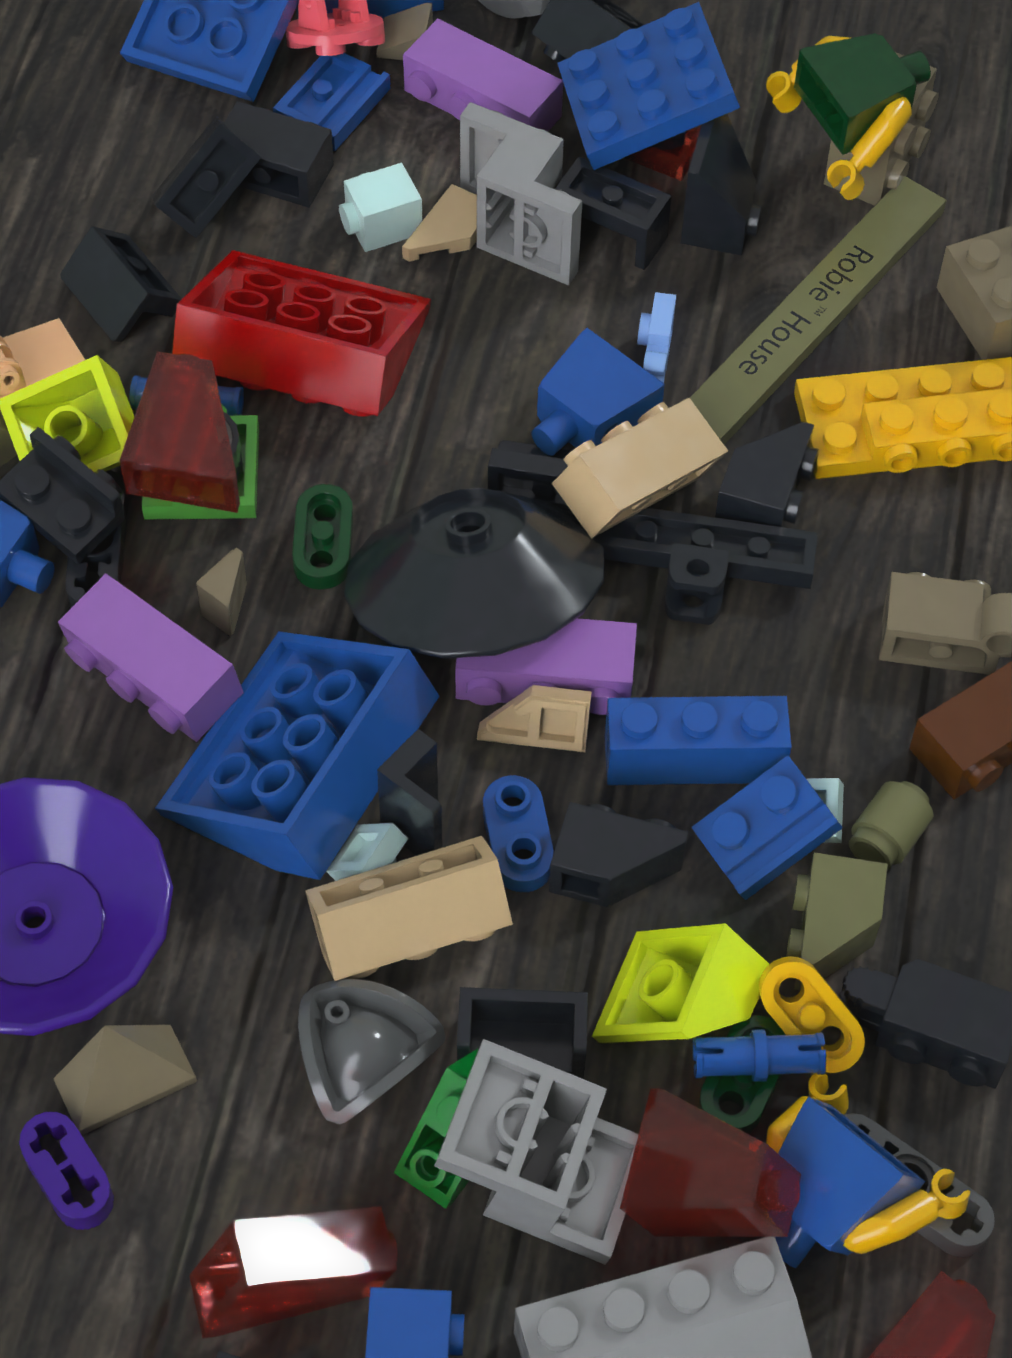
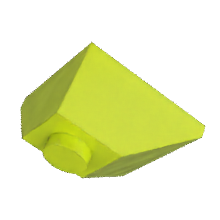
(79, 404)
(681, 985)

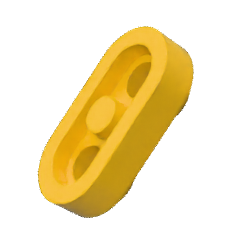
(811, 1010)

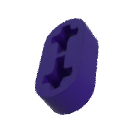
(54, 1177)

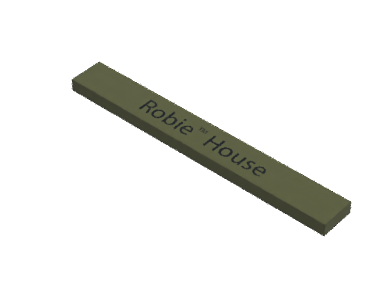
(816, 307)

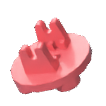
(333, 30)

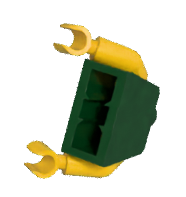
(856, 94)

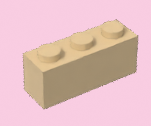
(637, 465)
(409, 908)

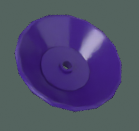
(98, 886)

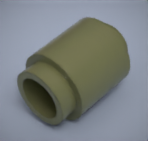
(891, 823)

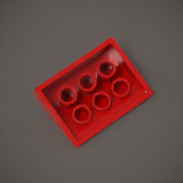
(301, 331)

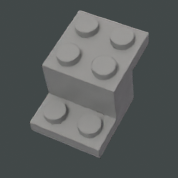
(515, 184)
(540, 1151)

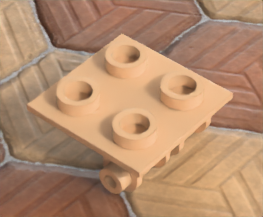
(35, 355)

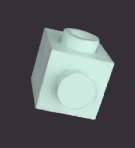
(381, 207)

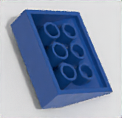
(301, 750)

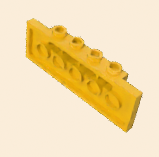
(909, 417)

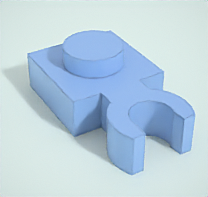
(656, 334)

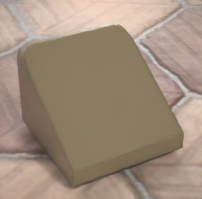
(403, 30)
(223, 591)

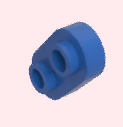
(518, 828)

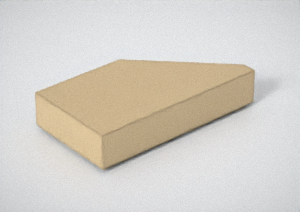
(447, 226)
(541, 719)

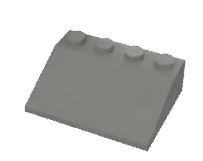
(700, 1307)

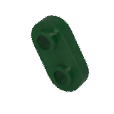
(322, 540)
(749, 1095)

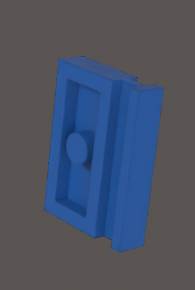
(335, 95)
(766, 827)

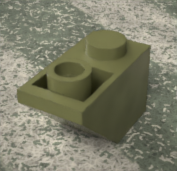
(840, 911)

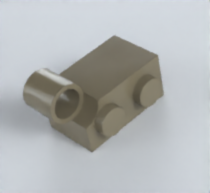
(945, 623)

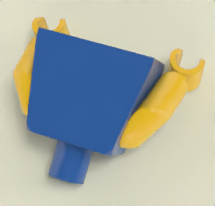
(849, 1184)

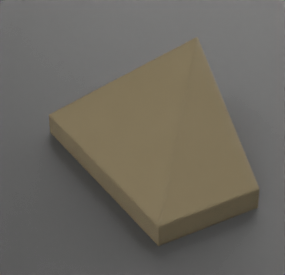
(122, 1073)

